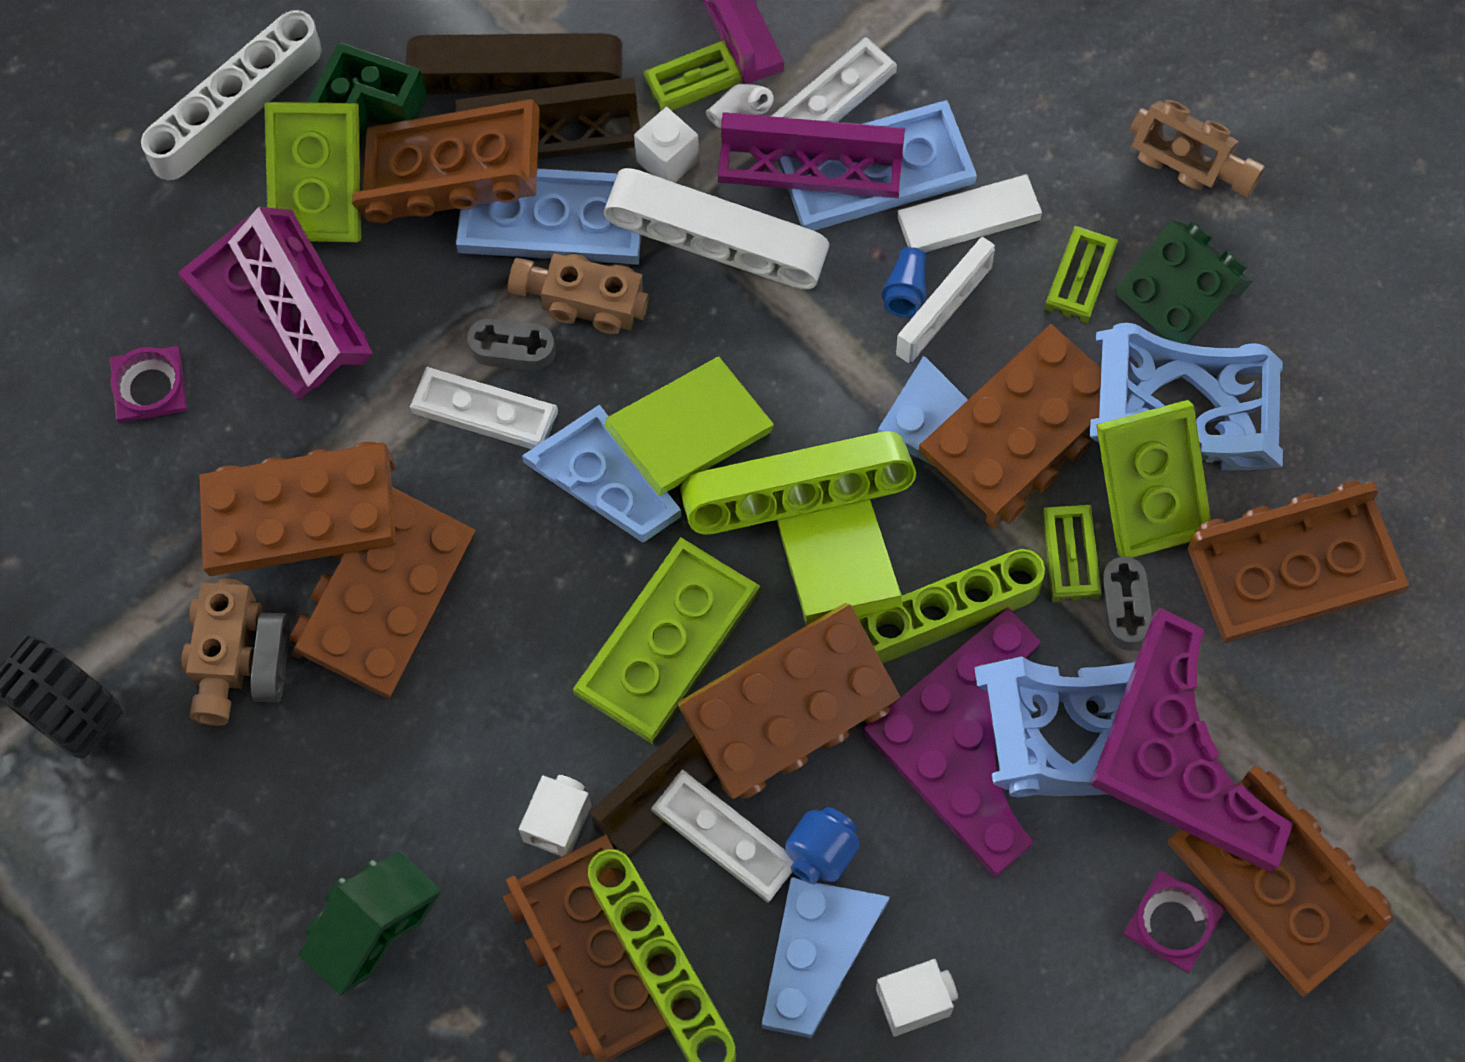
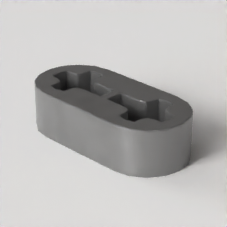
(511, 344)
(1115, 603)
(270, 657)

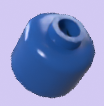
(822, 845)

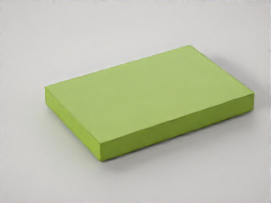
(315, 166)
(688, 425)
(1154, 478)
(839, 560)

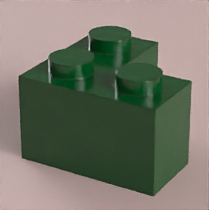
(380, 86)
(365, 919)

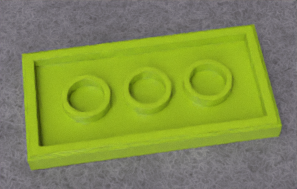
(666, 640)

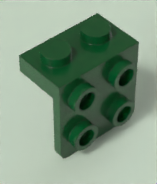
(1182, 281)

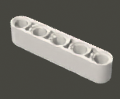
(227, 114)
(716, 228)

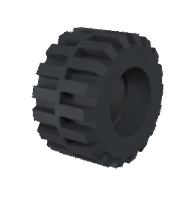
(57, 697)

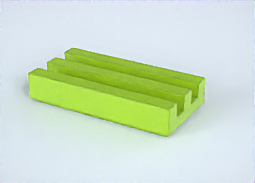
(695, 83)
(1069, 306)
(1074, 590)

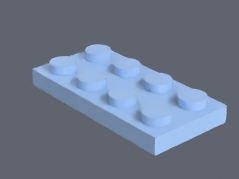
(931, 165)
(559, 220)

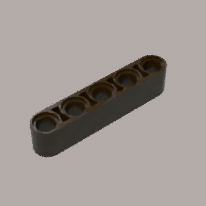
(513, 61)

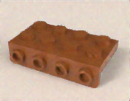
(450, 162)
(1020, 427)
(297, 508)
(1296, 561)
(383, 598)
(789, 702)
(1306, 911)
(586, 956)

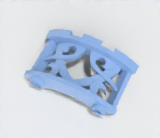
(1238, 443)
(1024, 756)

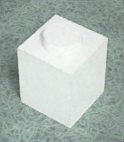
(667, 146)
(556, 815)
(916, 996)

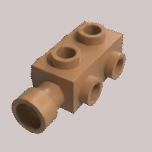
(1185, 149)
(584, 293)
(231, 634)

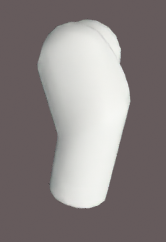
(742, 100)

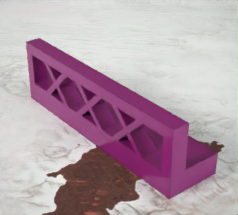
(746, 37)
(812, 140)
(304, 284)

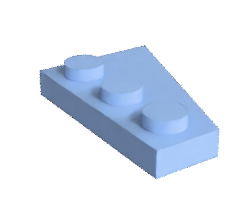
(922, 406)
(600, 474)
(814, 952)

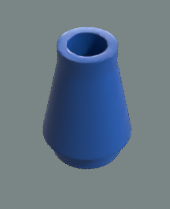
(906, 285)

